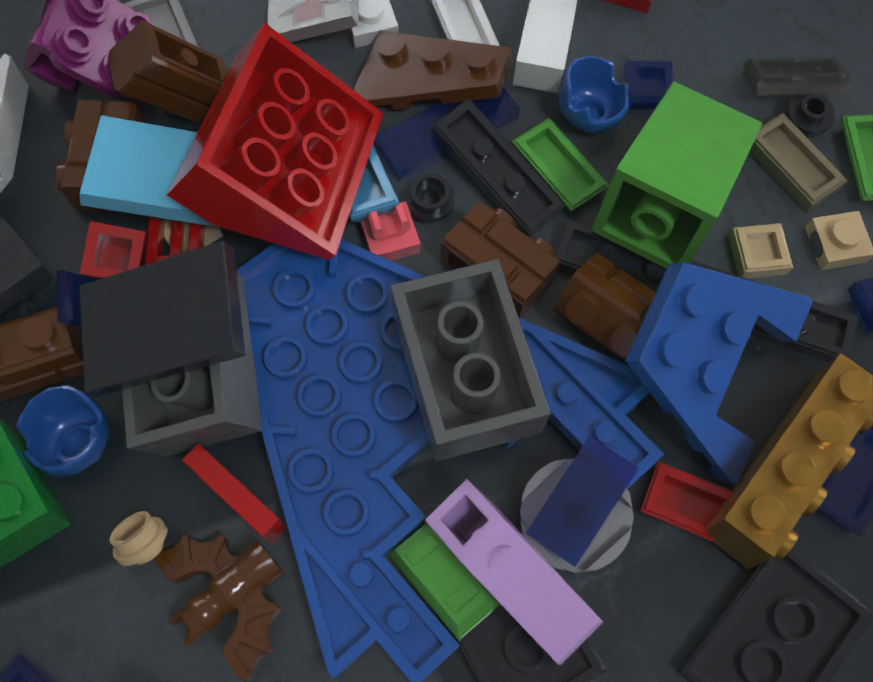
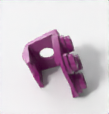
(76, 42)

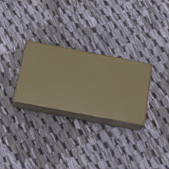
(796, 163)

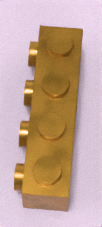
(794, 464)

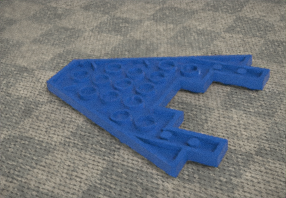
(348, 420)

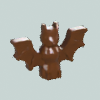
(234, 587)

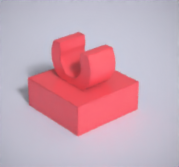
(391, 234)

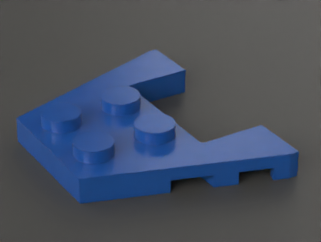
(694, 345)

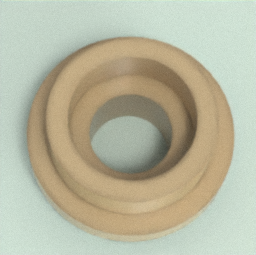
(138, 539)

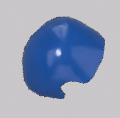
(591, 95)
(63, 431)

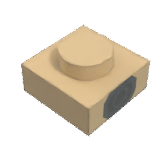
(839, 240)

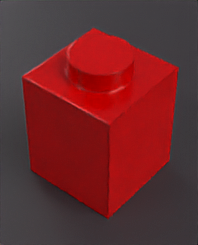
(112, 250)

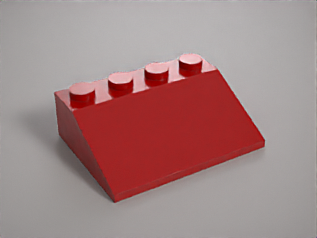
(279, 149)

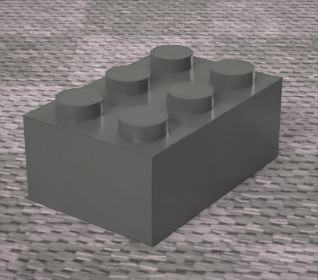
(468, 360)
(196, 405)

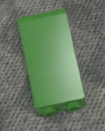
(676, 177)

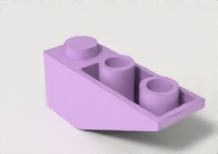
(513, 571)

